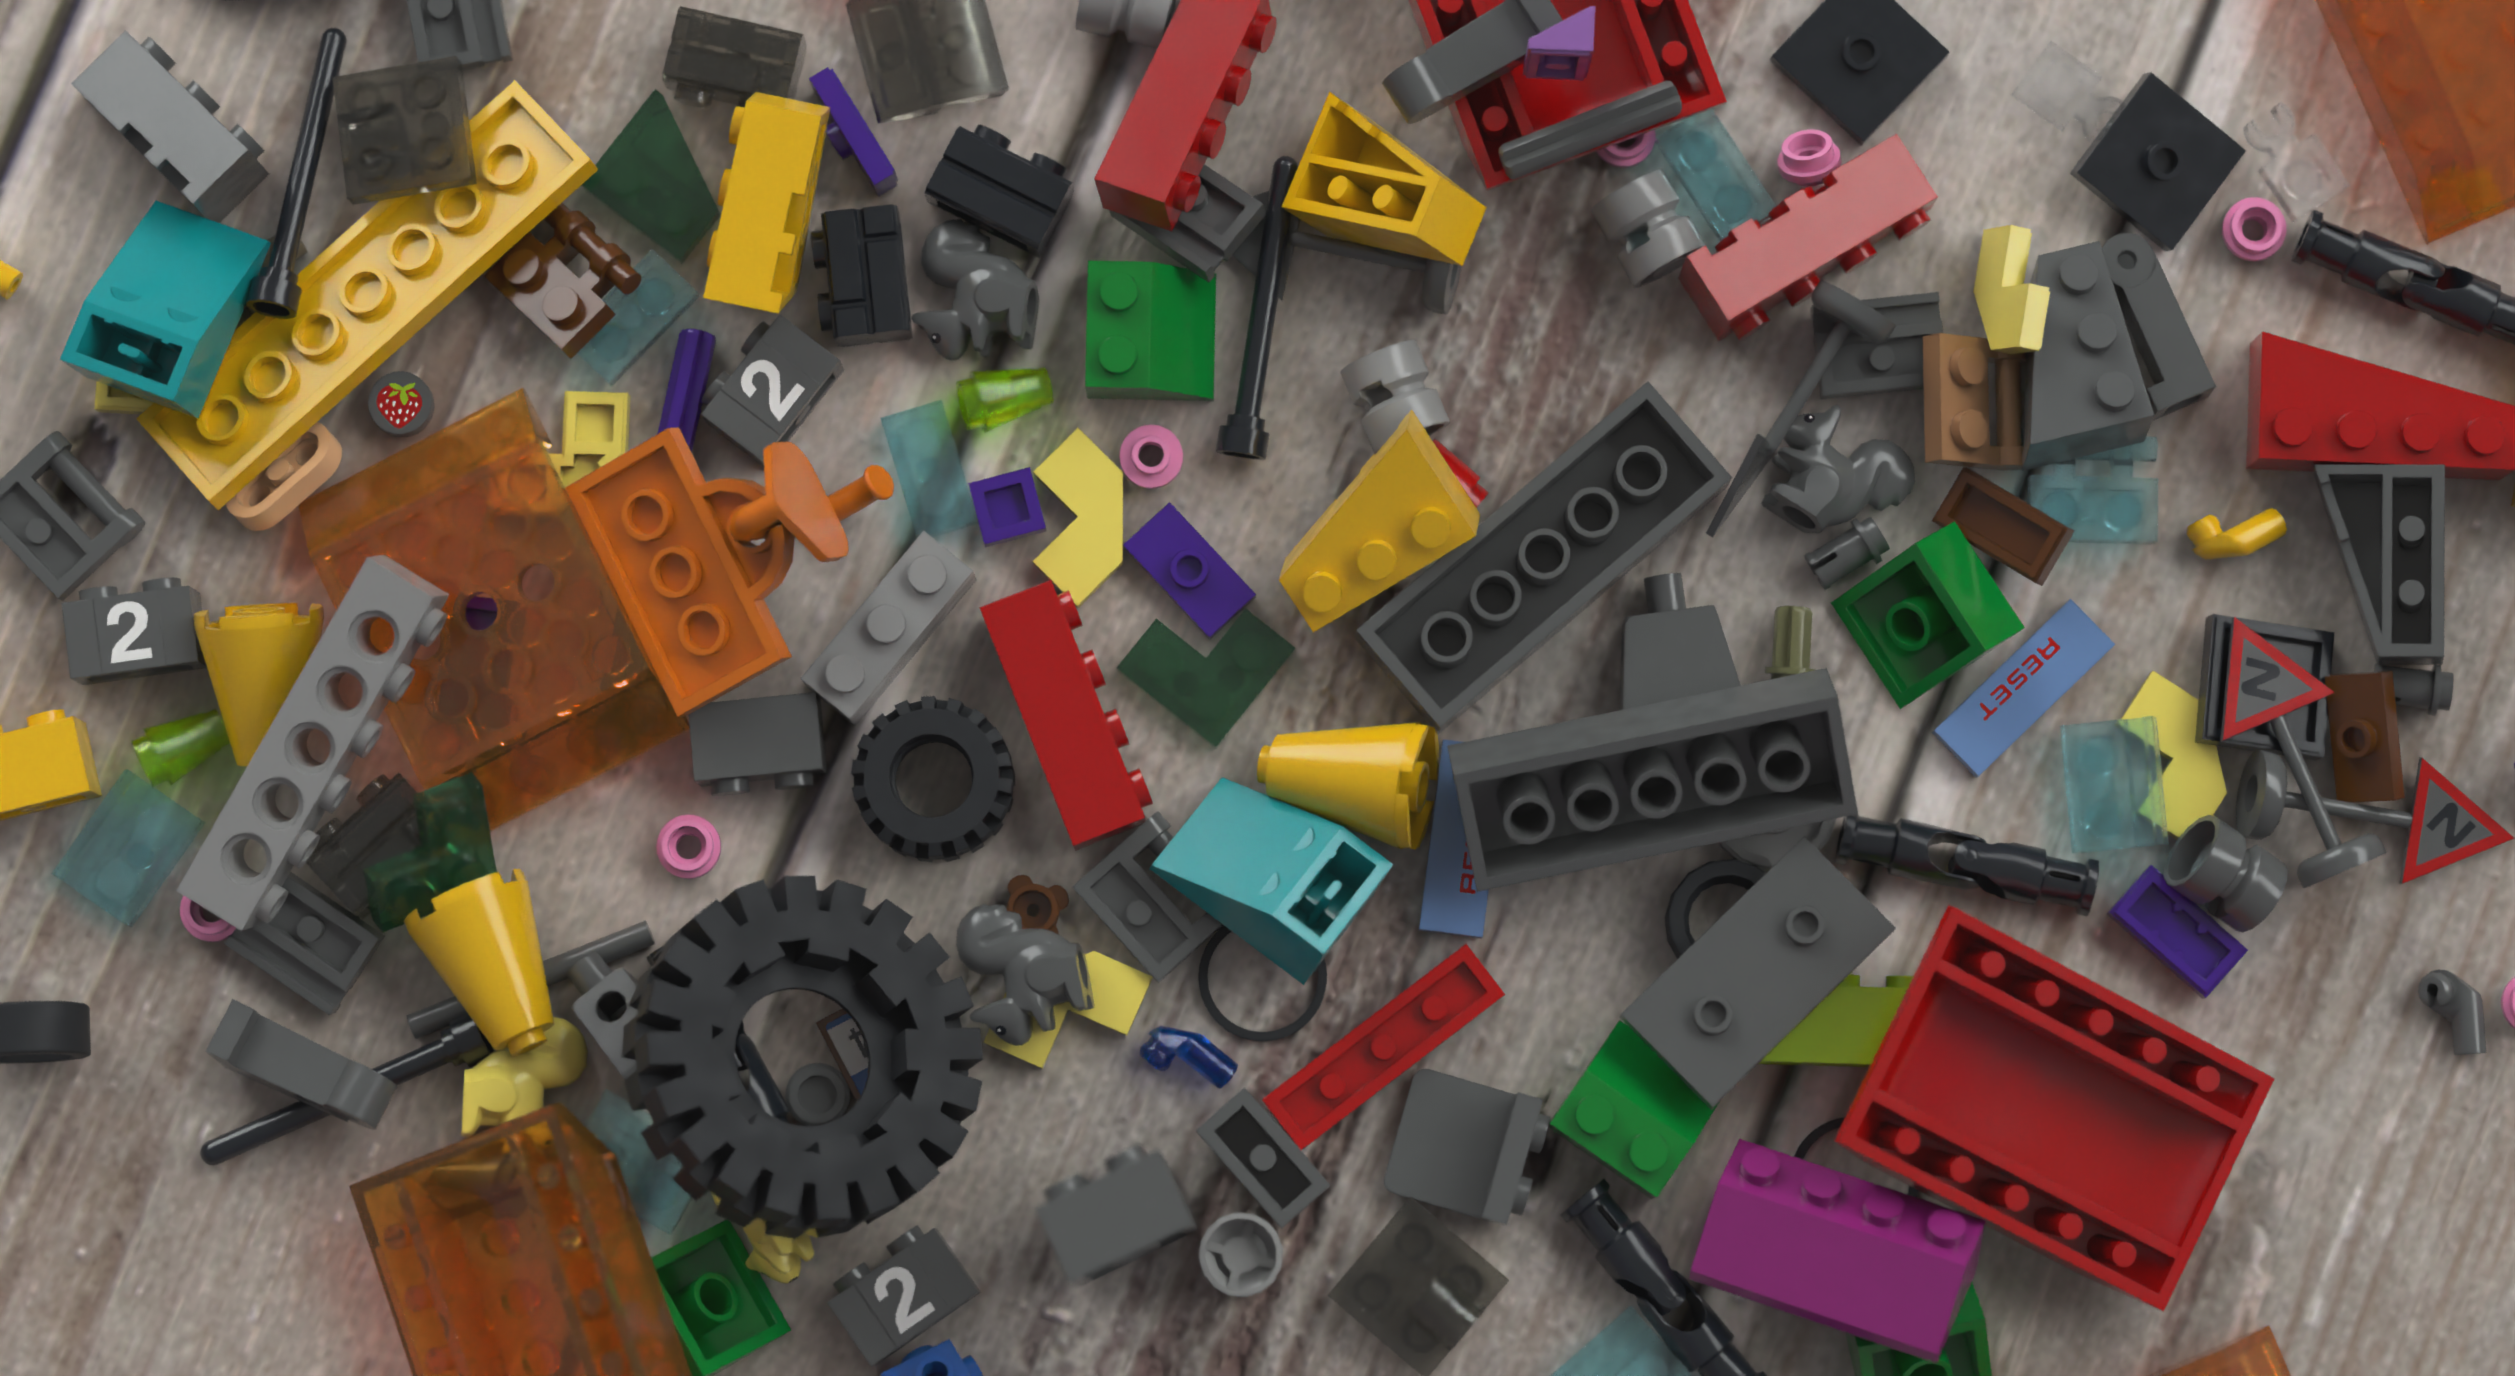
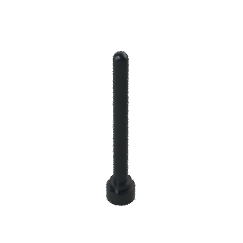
(276, 288)
(1244, 430)
(458, 1045)

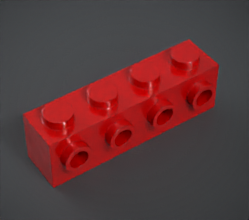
(1183, 108)
(1064, 714)

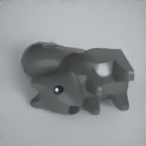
(989, 293)
(1827, 485)
(1036, 970)

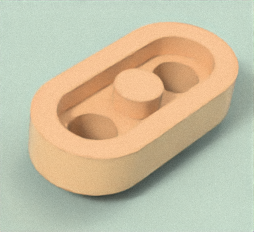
(287, 480)

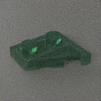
(655, 181)

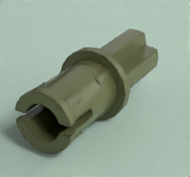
(1791, 641)

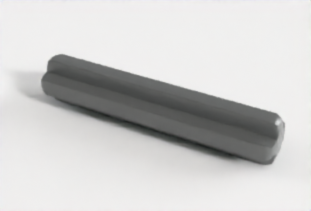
(1590, 129)

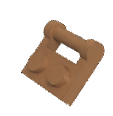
(1959, 403)

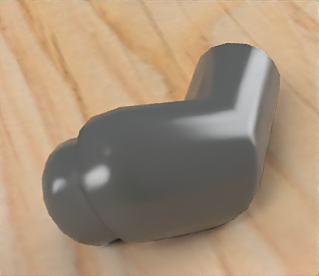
(2459, 1005)

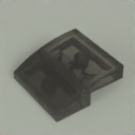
(925, 54)

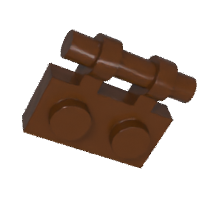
(550, 294)

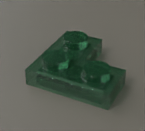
(1211, 690)
(452, 852)

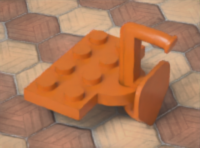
(687, 558)

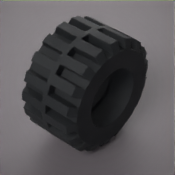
(918, 725)

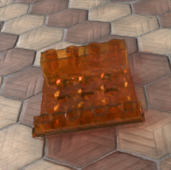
(554, 681)

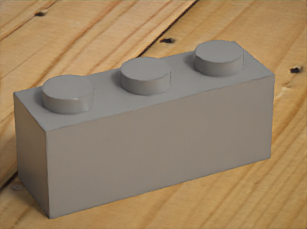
(889, 628)

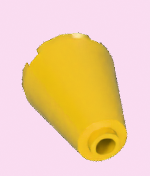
(255, 663)
(1358, 778)
(490, 958)

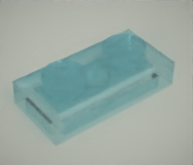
(1714, 173)
(639, 318)
(929, 469)

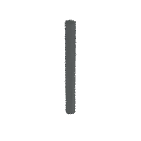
(556, 968)

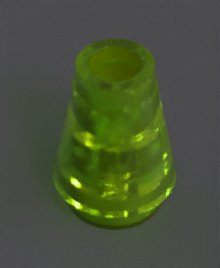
(1001, 396)
(179, 746)

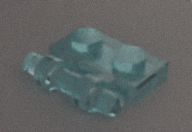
(2102, 508)

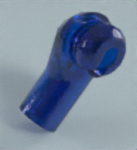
(1192, 1049)

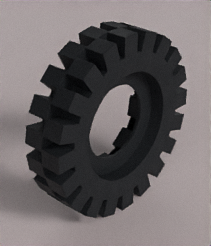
(888, 985)

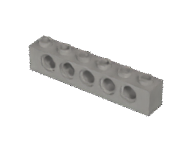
(219, 873)

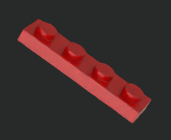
(1383, 1047)

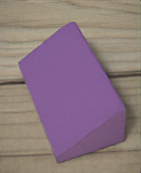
(1563, 49)

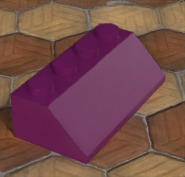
(1838, 1250)

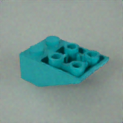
(166, 308)
(1272, 874)

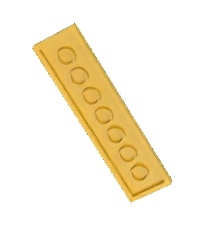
(371, 298)

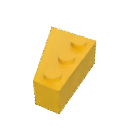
(1378, 192)
(766, 202)
(1380, 529)

